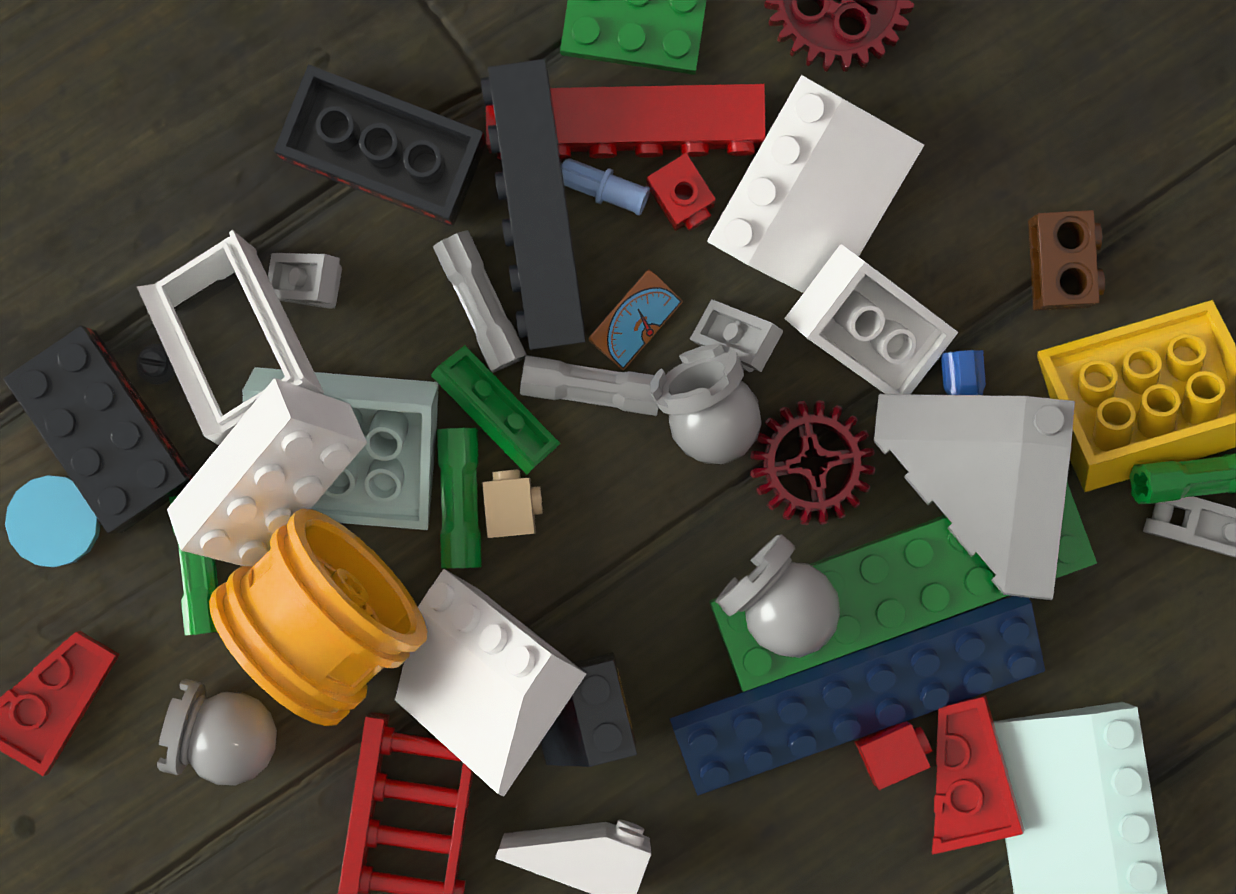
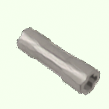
(467, 274)
(589, 385)

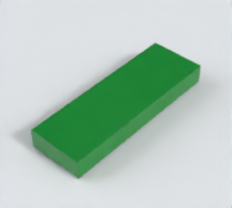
(495, 409)

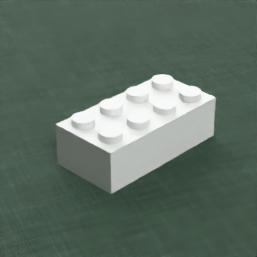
(264, 472)

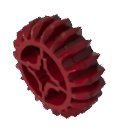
(817, 483)

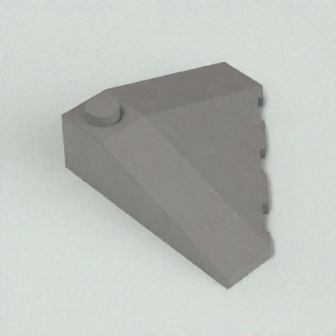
(992, 471)

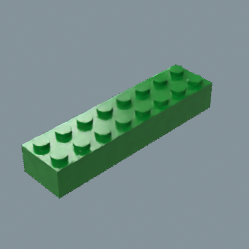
(892, 590)

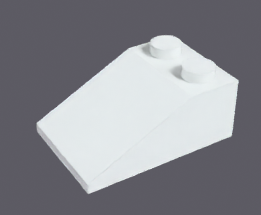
(870, 324)
(585, 856)

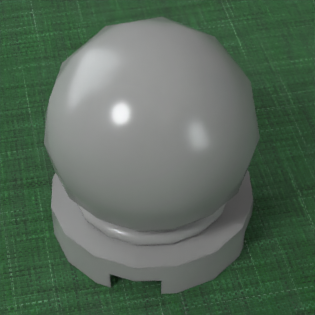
(708, 405)
(785, 602)
(220, 736)

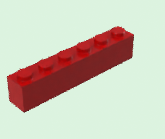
(656, 119)

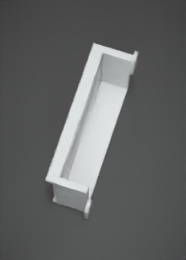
(216, 264)

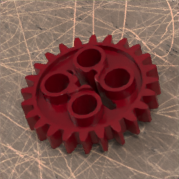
(825, 39)

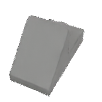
(305, 278)
(737, 331)

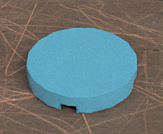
(51, 522)

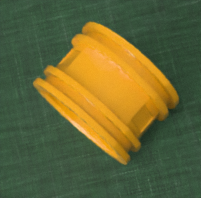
(317, 618)

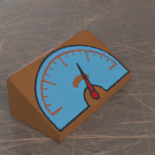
(635, 320)

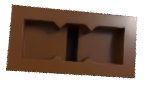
(1051, 259)

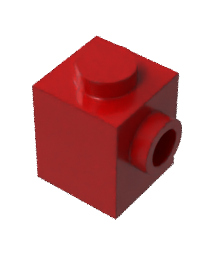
(682, 193)

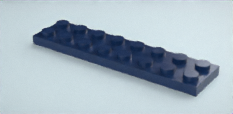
(859, 693)

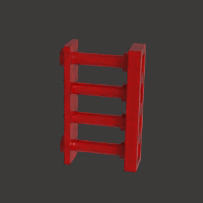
(368, 832)

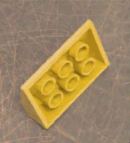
(1147, 393)

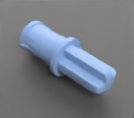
(605, 186)

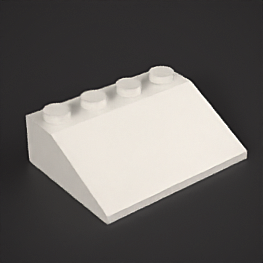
(814, 186)
(484, 681)

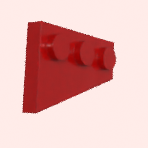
(51, 701)
(973, 784)

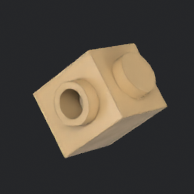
(511, 504)

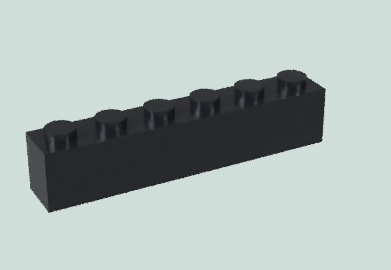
(536, 203)

